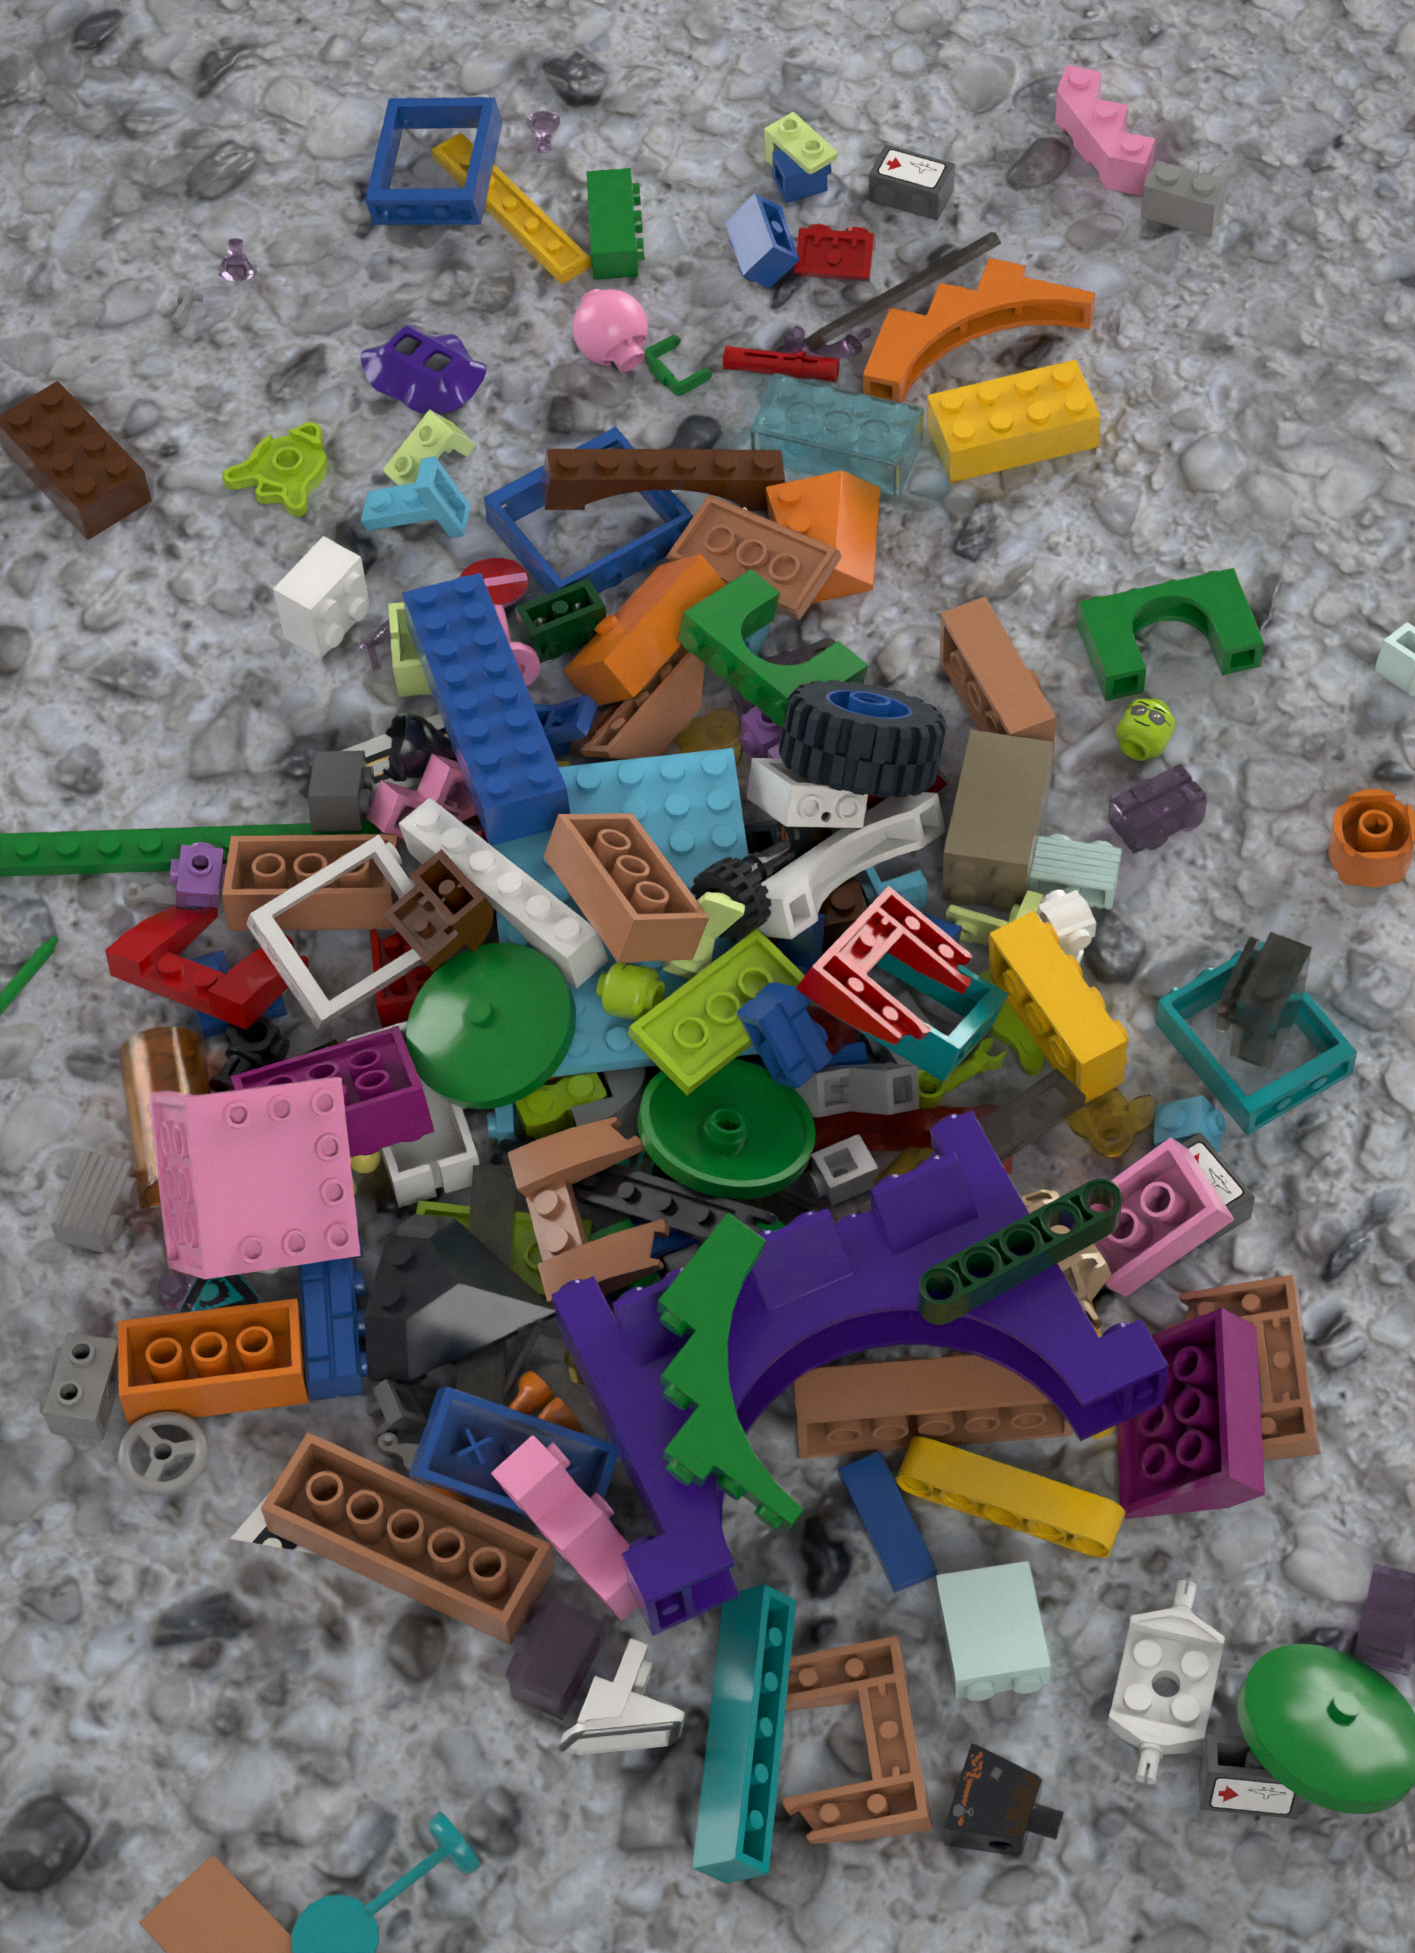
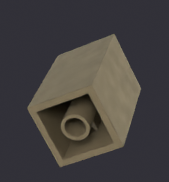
(996, 820)

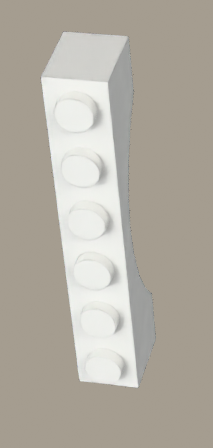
(888, 831)
(526, 904)

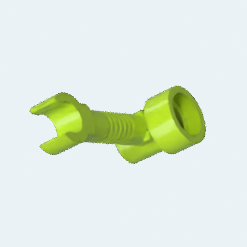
(933, 1090)

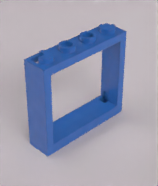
(527, 496)

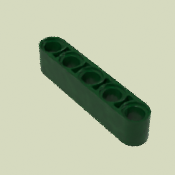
(1010, 1270)

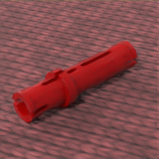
(789, 364)

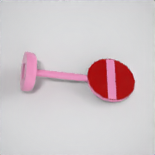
(506, 585)

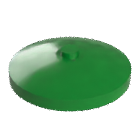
(491, 1026)
(729, 1135)
(1329, 1728)

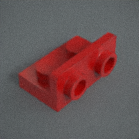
(835, 253)

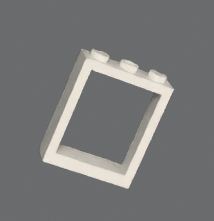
(288, 962)

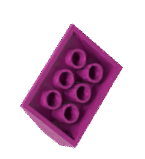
(378, 1082)
(1207, 1436)

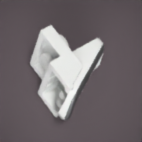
(619, 1713)

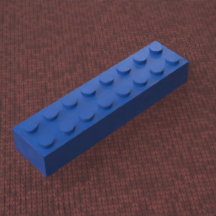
(486, 709)

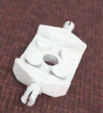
(1175, 1647)

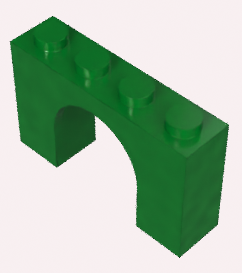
(1207, 601)
(716, 635)

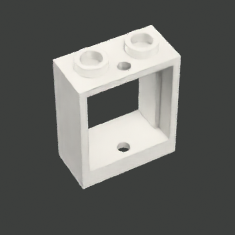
(800, 802)

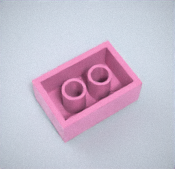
(1162, 1217)

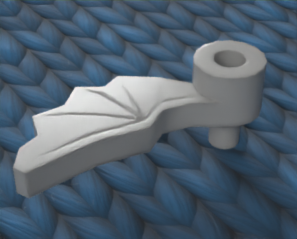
(185, 300)
(158, 894)
(389, 1446)

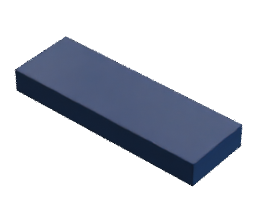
(887, 1522)

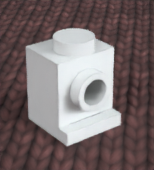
(842, 1170)

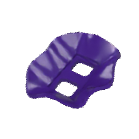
(417, 385)

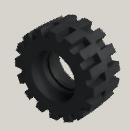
(742, 886)

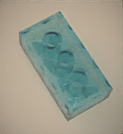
(838, 430)

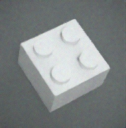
(322, 597)

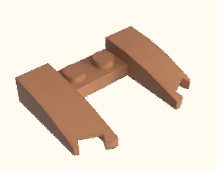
(545, 1177)
(1275, 1310)
(898, 1795)

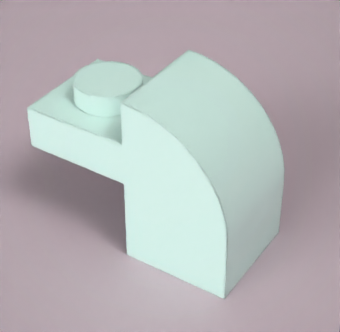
(1397, 659)

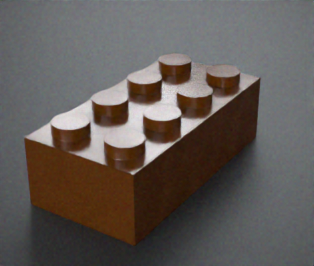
(73, 460)

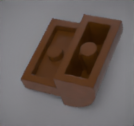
(441, 912)

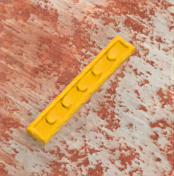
(517, 213)

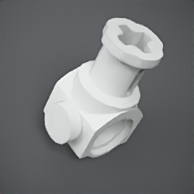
(1070, 919)

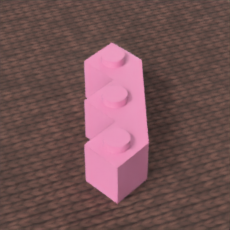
(1101, 132)
(440, 782)
(569, 1520)

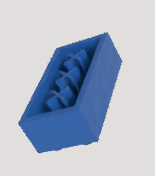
(474, 1436)

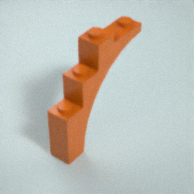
(958, 315)

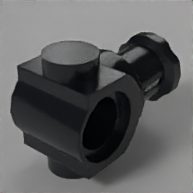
(247, 1056)

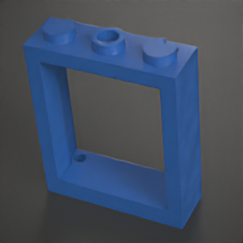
(434, 206)

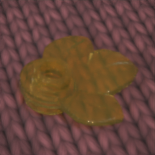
(703, 737)
(1112, 1116)

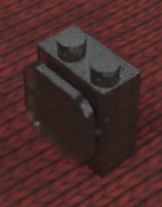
(1264, 997)

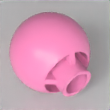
(611, 328)

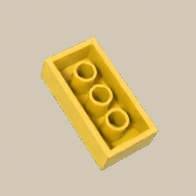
(1013, 421)
(1058, 1005)

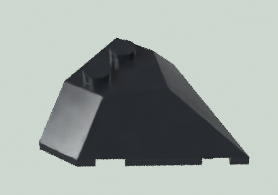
(441, 1300)

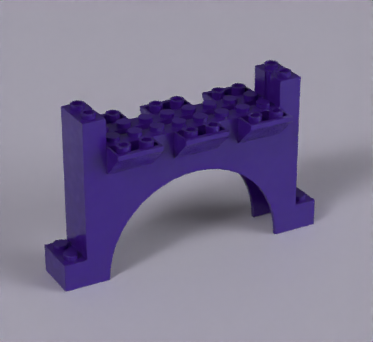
(822, 1297)

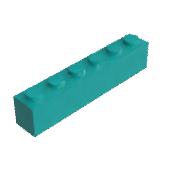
(745, 1736)

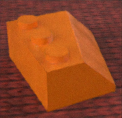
(838, 513)

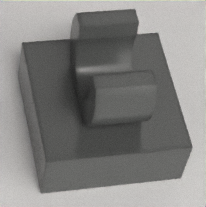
(399, 1408)

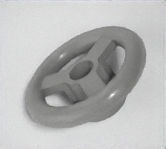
(172, 1469)

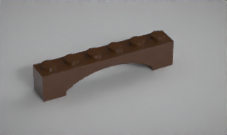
(587, 475)

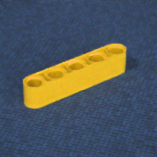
(1010, 1497)

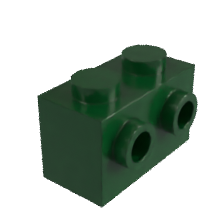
(560, 620)

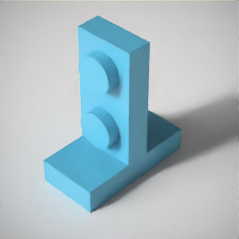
(429, 498)

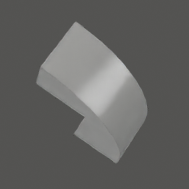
(862, 1088)
(624, 1094)

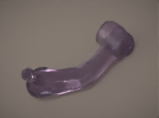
(842, 349)
(374, 639)

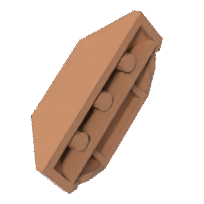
(654, 716)

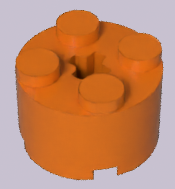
(1372, 839)

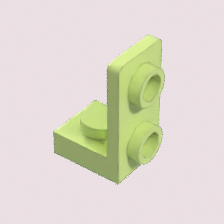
(799, 143)
(427, 440)
(722, 914)
(978, 926)

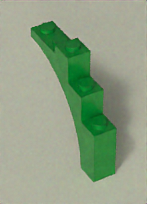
(698, 1377)

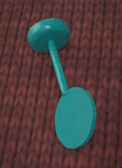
(349, 1926)

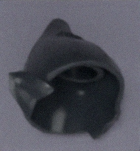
(412, 746)

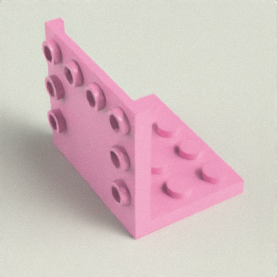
(254, 1178)

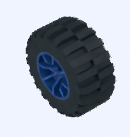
(862, 738)

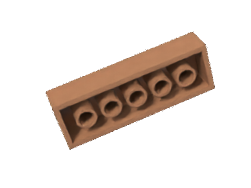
(942, 1398)
(409, 1537)

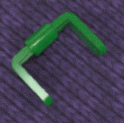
(664, 375)

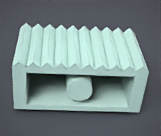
(1076, 866)

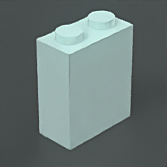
(992, 1631)

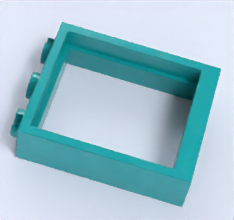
(938, 1052)
(1282, 1095)

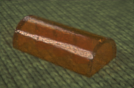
(156, 1062)

